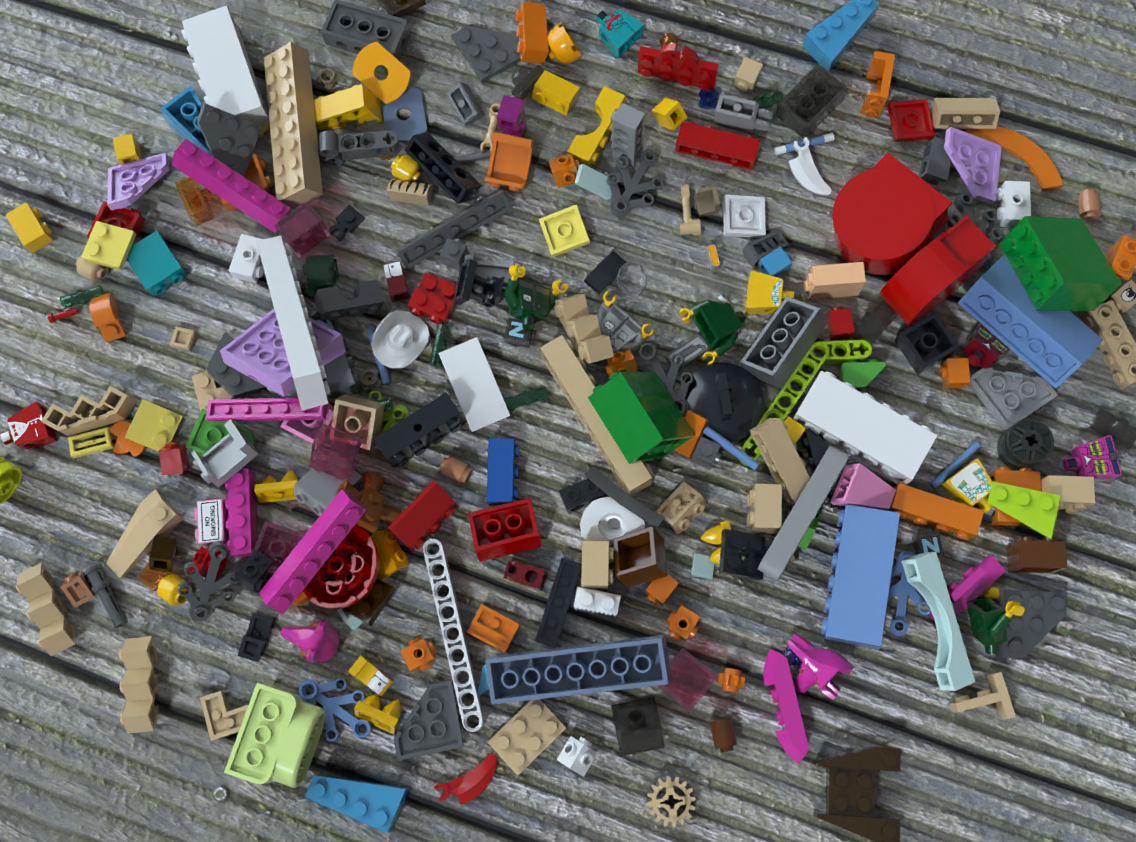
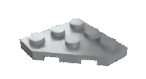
(1010, 394)

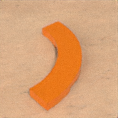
(1024, 149)

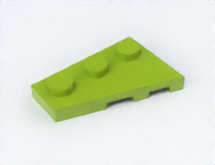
(1028, 506)

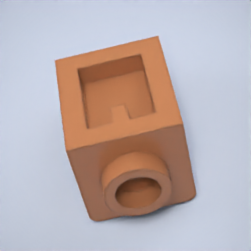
(77, 589)

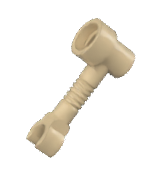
(492, 127)
(689, 226)

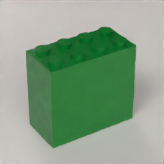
(1059, 264)
(640, 415)

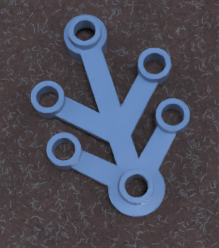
(904, 589)
(332, 707)

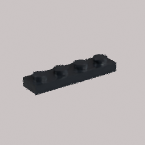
(558, 602)

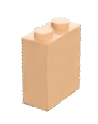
(835, 280)

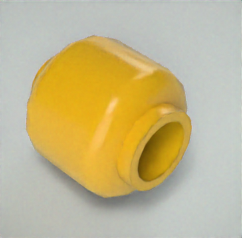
(405, 168)
(168, 589)

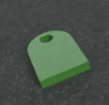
(208, 433)

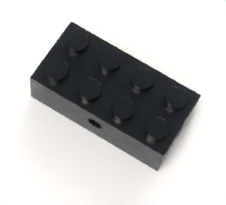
(419, 431)

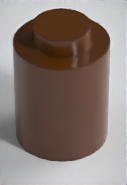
(723, 734)

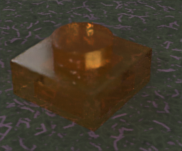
(151, 577)

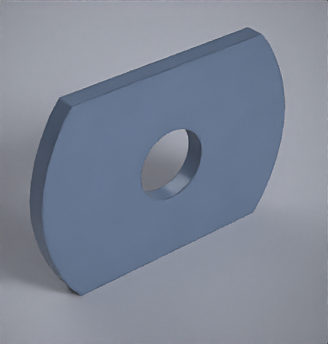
(416, 124)

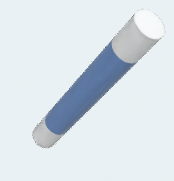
(812, 141)

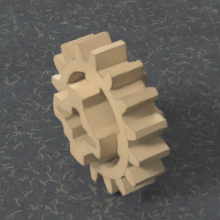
(672, 812)

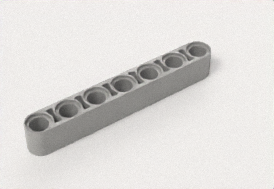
(803, 513)

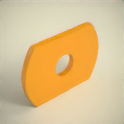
(398, 74)

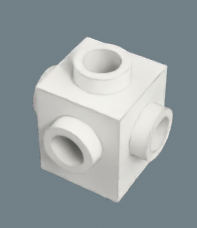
(577, 755)

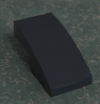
(605, 272)
(257, 636)

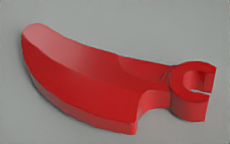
(472, 783)

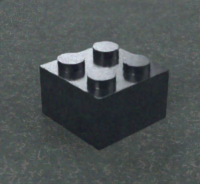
(926, 343)

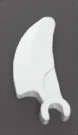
(806, 171)

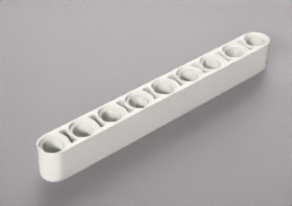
(460, 643)

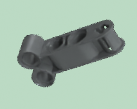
(335, 146)

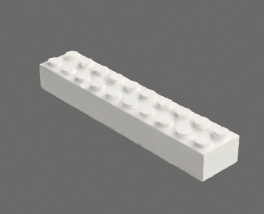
(294, 323)

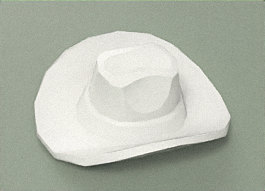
(399, 339)
(608, 520)

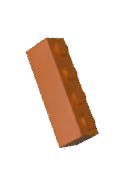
(936, 511)

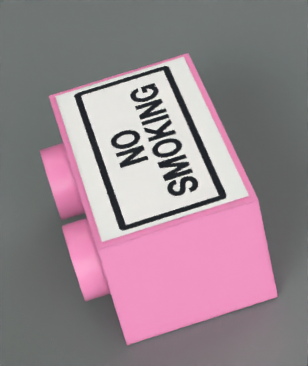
(211, 522)

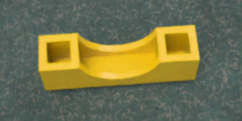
(587, 147)

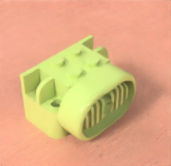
(276, 738)

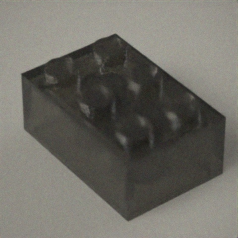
(811, 101)

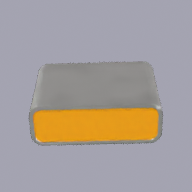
(713, 258)

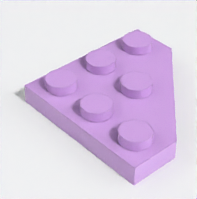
(976, 162)
(133, 179)

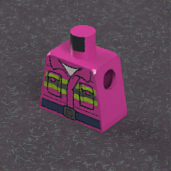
(1095, 460)

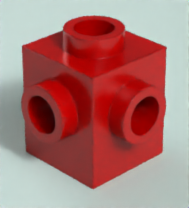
(203, 559)

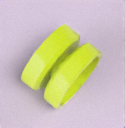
(9, 479)

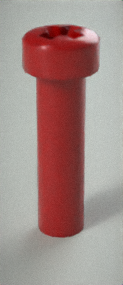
(53, 317)

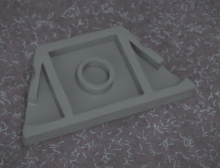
(233, 381)

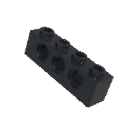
(442, 168)

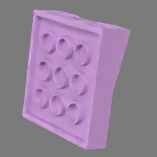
(262, 354)

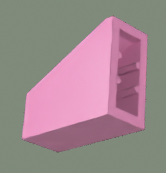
(862, 488)

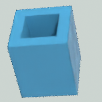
(775, 263)

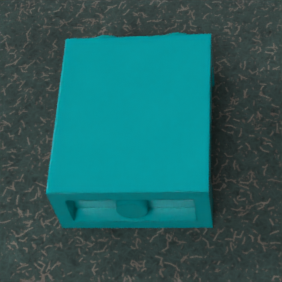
(155, 264)

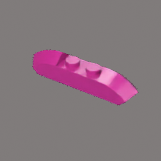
(793, 734)

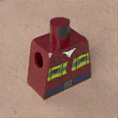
(984, 348)

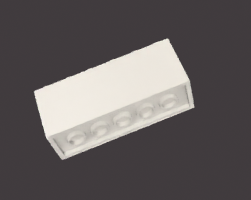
(224, 65)
(865, 429)

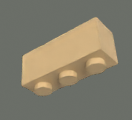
(965, 113)

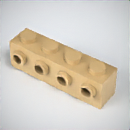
(1117, 344)
(781, 458)

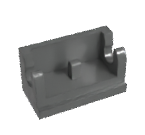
(935, 162)

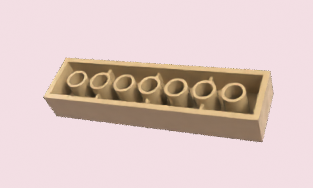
(292, 125)
(577, 387)

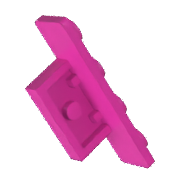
(974, 583)

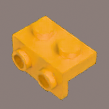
(391, 554)

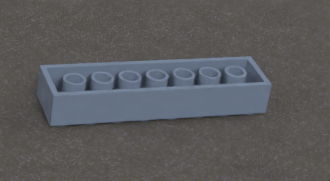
(578, 669)

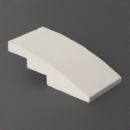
(474, 384)

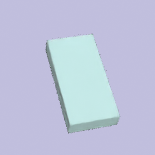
(593, 181)

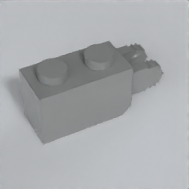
(741, 114)

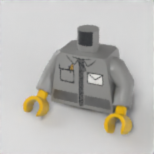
(622, 330)

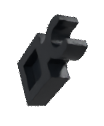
(348, 220)

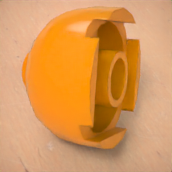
(562, 45)

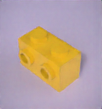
(555, 92)
(29, 227)

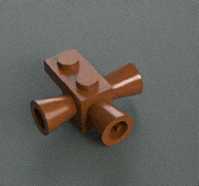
(372, 502)

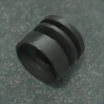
(1014, 447)

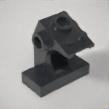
(492, 286)
(253, 571)

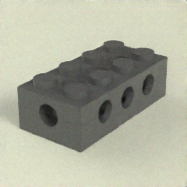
(355, 27)

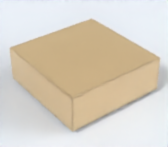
(183, 338)

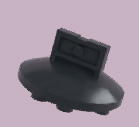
(727, 398)

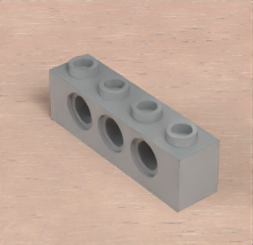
(627, 133)

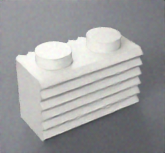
(597, 602)

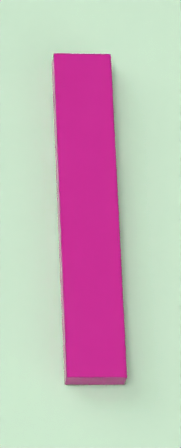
(262, 410)

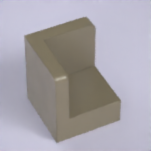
(707, 201)

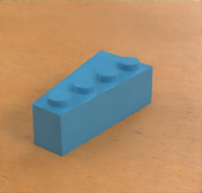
(837, 32)
(182, 116)
(361, 800)

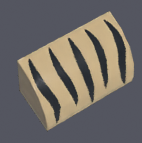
(410, 192)

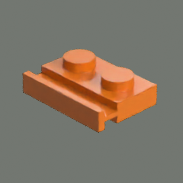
(493, 628)

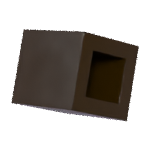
(163, 554)

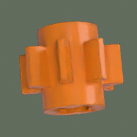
(731, 680)

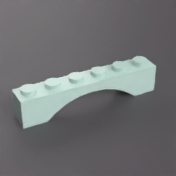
(952, 662)

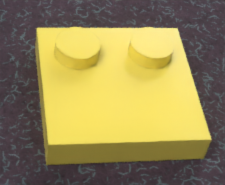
(564, 230)
(108, 245)
(153, 426)

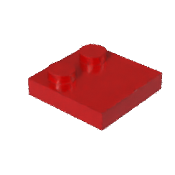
(911, 120)

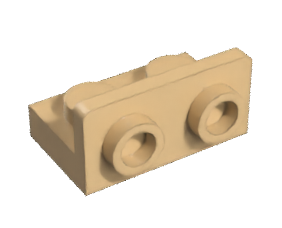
(682, 507)

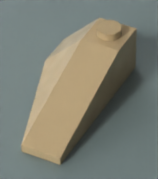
(152, 518)

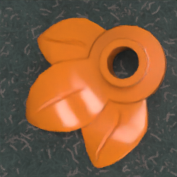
(122, 444)

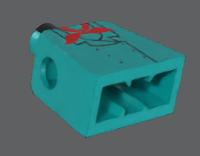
(619, 31)

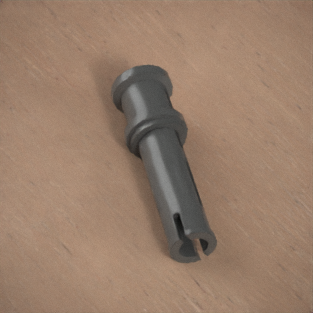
(102, 587)

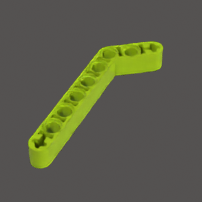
(803, 380)

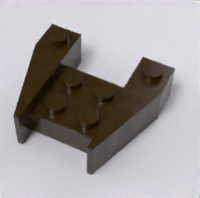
(852, 792)

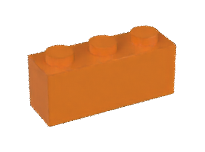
(532, 32)

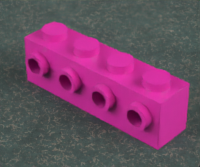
(242, 514)

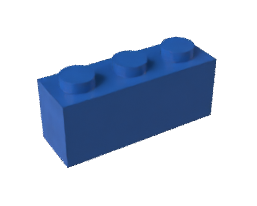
(502, 471)

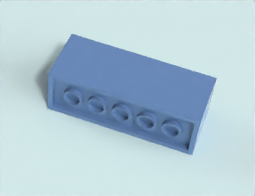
(1046, 340)
(860, 576)

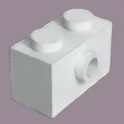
(1013, 202)
(246, 260)

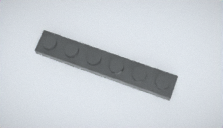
(453, 228)

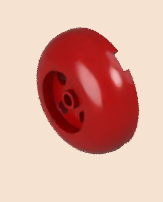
(363, 567)

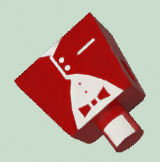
(27, 429)

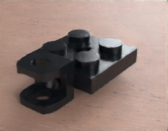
(732, 563)

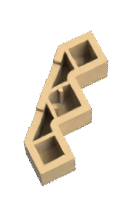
(583, 329)
(90, 415)
(46, 609)
(139, 685)

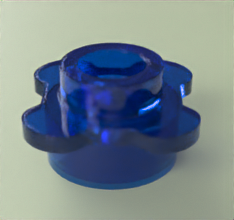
(708, 104)
(792, 657)

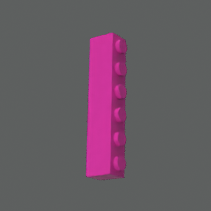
(229, 185)
(312, 552)

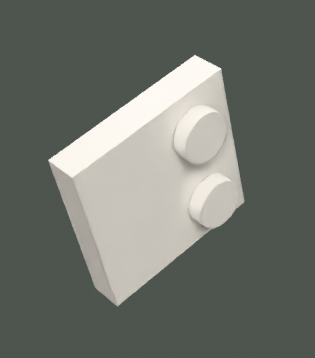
(744, 216)

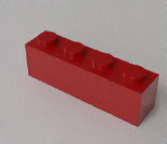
(717, 145)

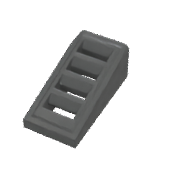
(753, 252)

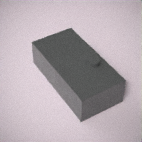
(784, 342)

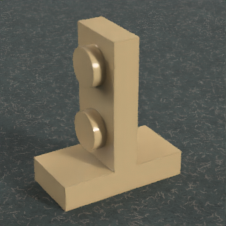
(999, 696)

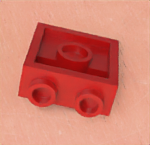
(122, 218)
(433, 299)

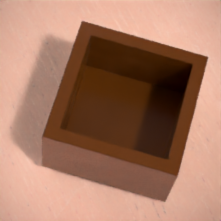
(1036, 556)
(640, 557)

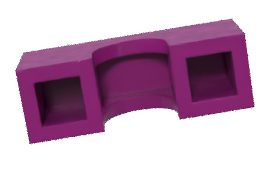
(512, 116)

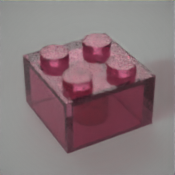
(302, 229)
(335, 452)
(277, 543)
(688, 681)

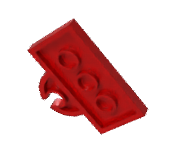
(677, 66)

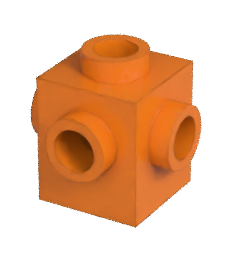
(564, 170)
(621, 362)
(690, 620)
(411, 653)

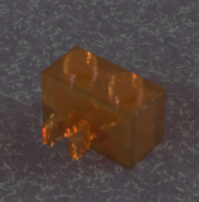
(196, 200)

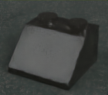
(637, 726)

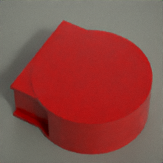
(886, 216)
(937, 271)

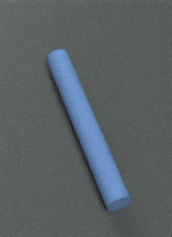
(382, 369)
(731, 448)
(952, 468)

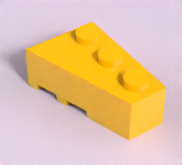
(347, 106)

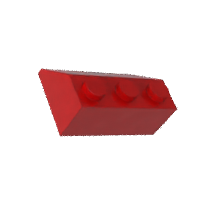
(423, 516)
(504, 530)

